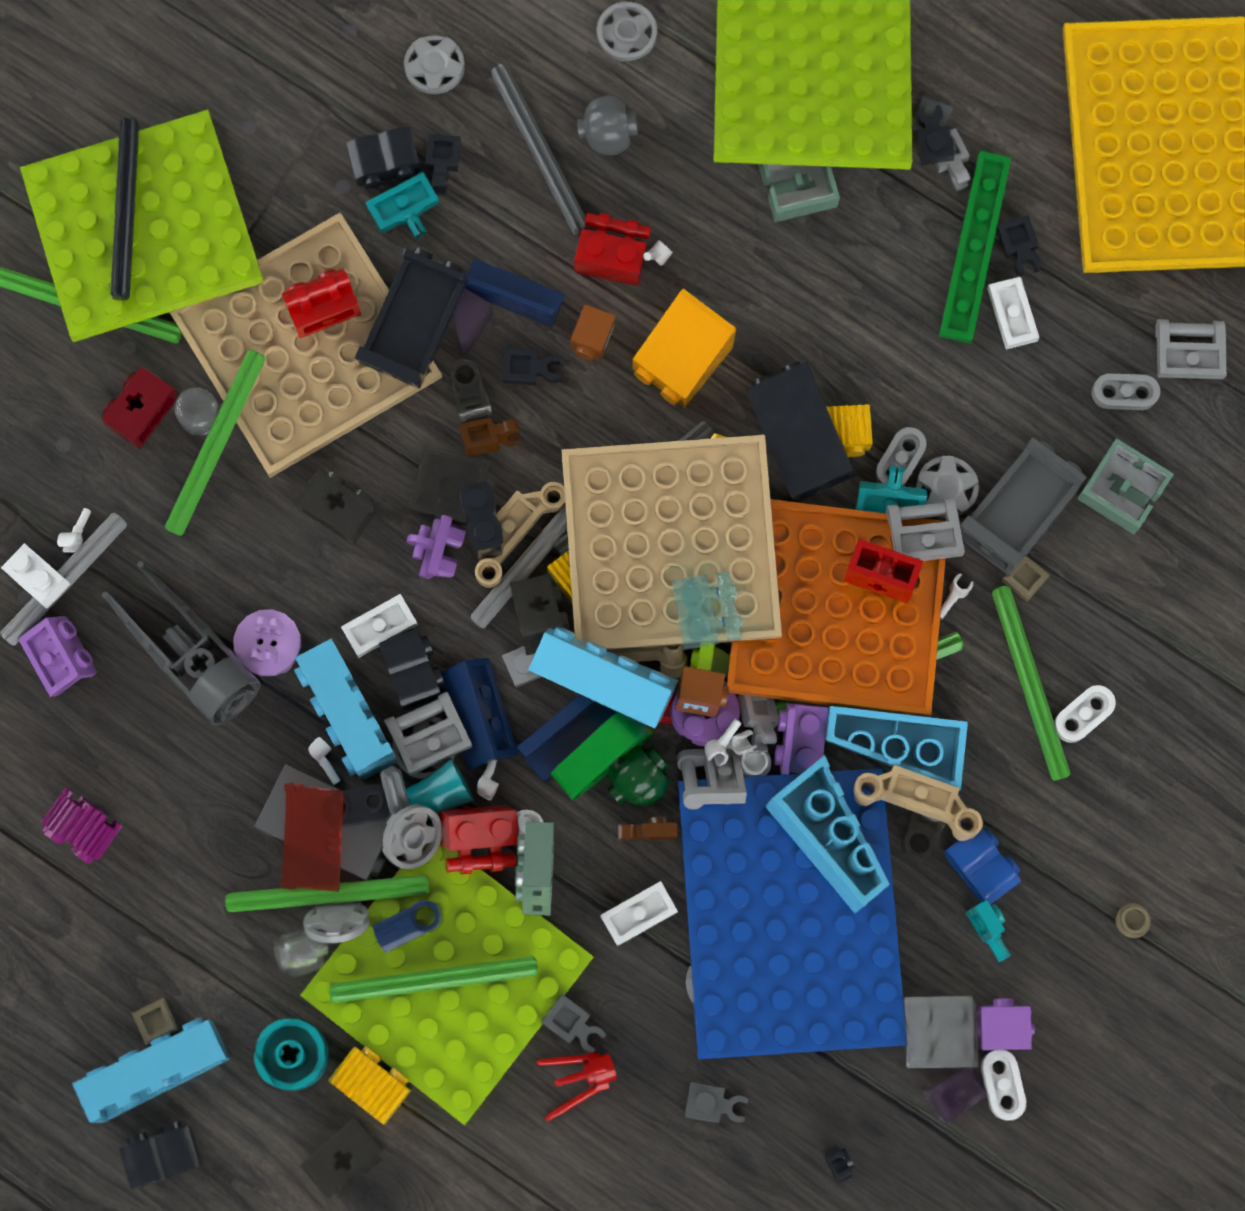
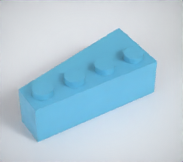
(603, 676)
(345, 709)
(908, 741)
(829, 834)
(151, 1072)

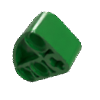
(594, 756)

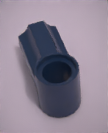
(405, 926)

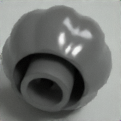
(608, 125)

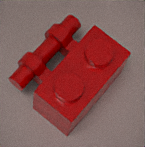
(611, 255)
(321, 302)
(475, 829)

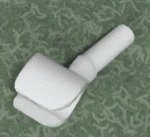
(659, 253)
(73, 540)
(955, 593)
(740, 743)
(717, 747)
(318, 750)
(486, 787)

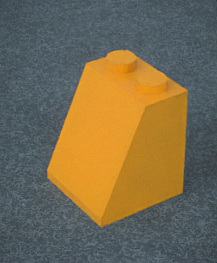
(684, 349)

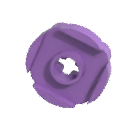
(703, 730)

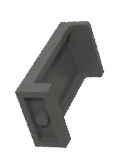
(1022, 506)
(359, 843)

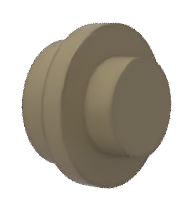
(1133, 920)

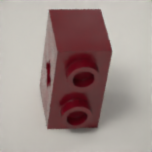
(135, 424)

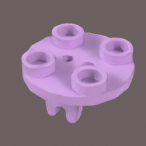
(270, 627)

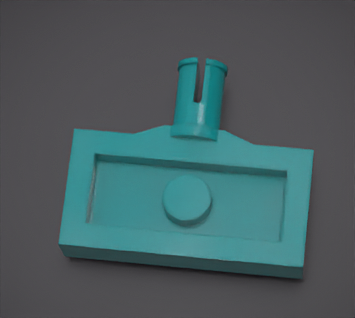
(404, 205)
(877, 496)
(988, 924)

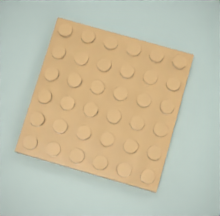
(309, 385)
(662, 517)

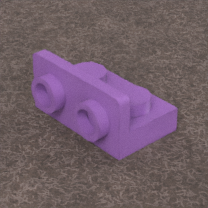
(57, 654)
(802, 737)

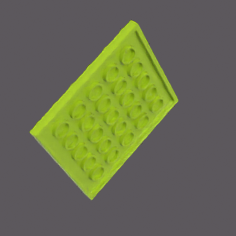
(813, 83)
(185, 232)
(459, 1037)

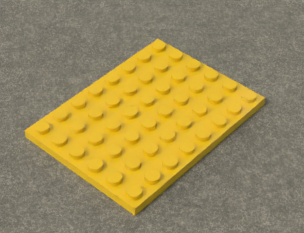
(1158, 142)

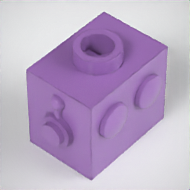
(1004, 1025)

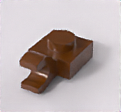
(484, 436)

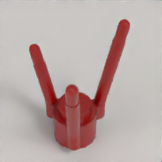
(597, 1071)

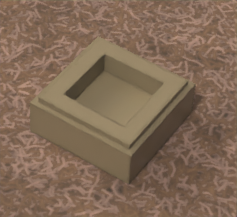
(1026, 579)
(155, 1020)

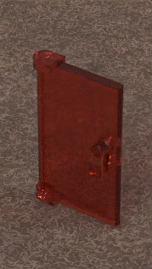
(306, 855)

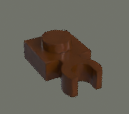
(655, 830)

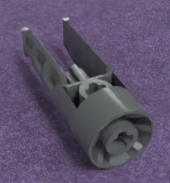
(225, 685)

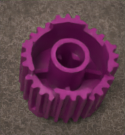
(80, 825)

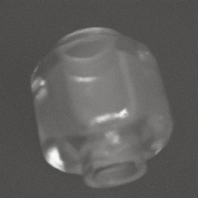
(192, 403)
(299, 953)

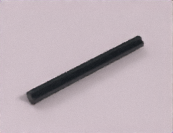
(124, 209)

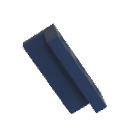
(514, 293)
(481, 711)
(563, 735)

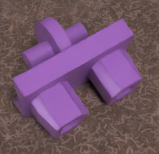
(441, 534)

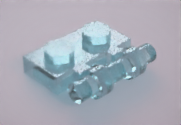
(696, 612)

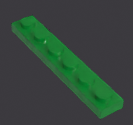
(975, 247)

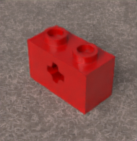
(883, 571)

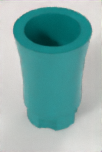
(441, 790)

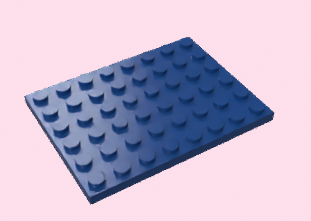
(772, 941)

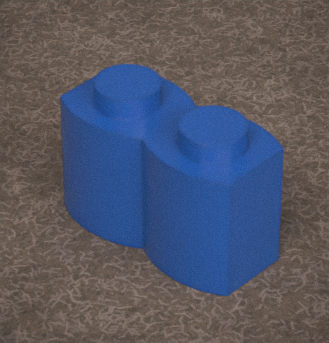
(983, 866)

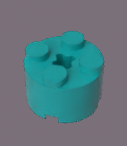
(272, 1050)

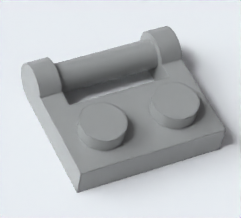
(1191, 359)
(926, 540)
(432, 743)
(724, 782)

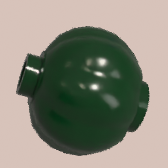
(639, 777)

